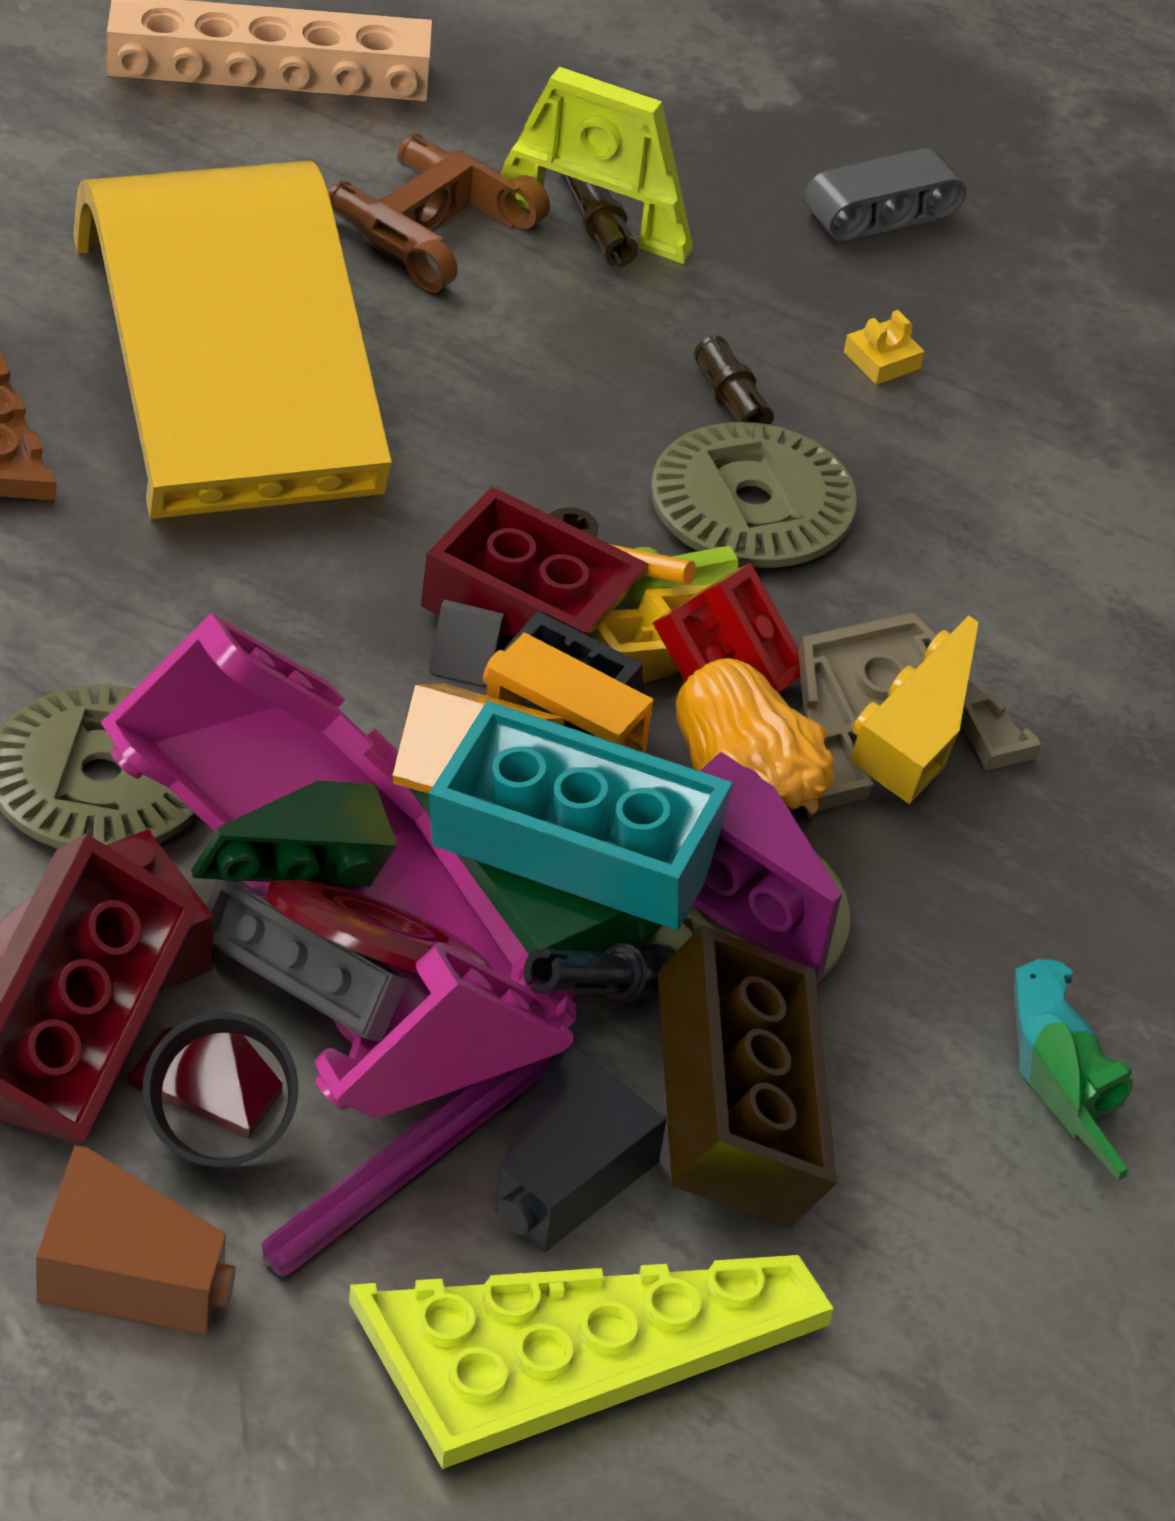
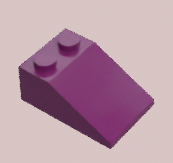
(767, 875)

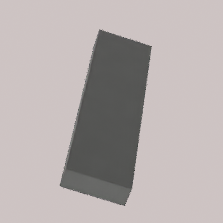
(317, 971)

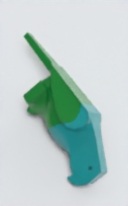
(1065, 1058)

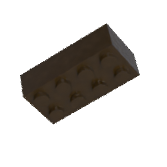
(745, 1078)

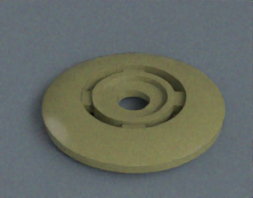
(808, 489)
(44, 780)

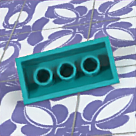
(579, 814)

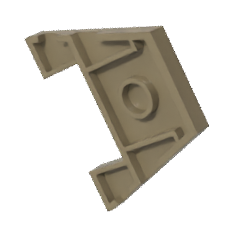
(857, 666)

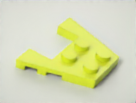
(610, 142)

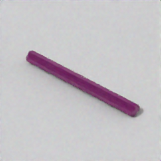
(393, 1168)

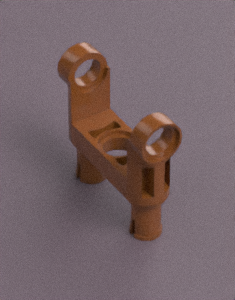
(446, 184)

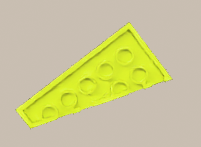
(567, 1343)

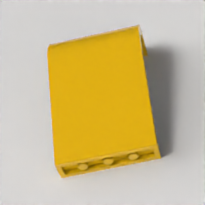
(237, 337)

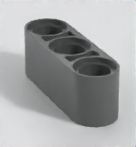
(884, 194)

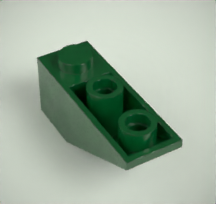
(314, 834)

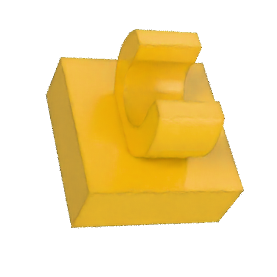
(885, 348)

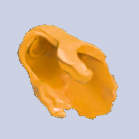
(738, 713)

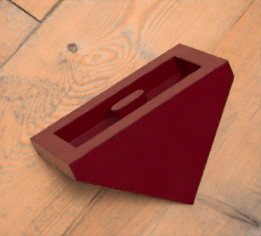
(217, 1080)

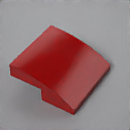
(734, 622)

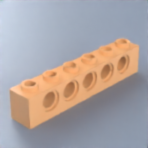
(269, 48)

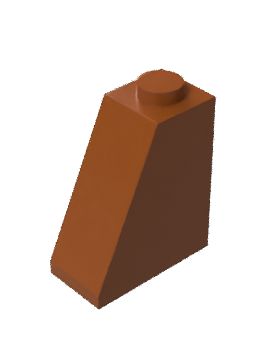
(130, 1251)

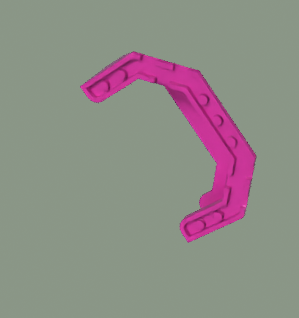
(245, 726)

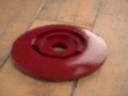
(362, 923)

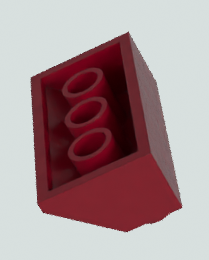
(82, 984)

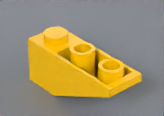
(915, 728)

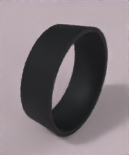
(181, 1037)

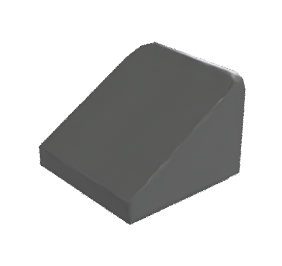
(465, 642)

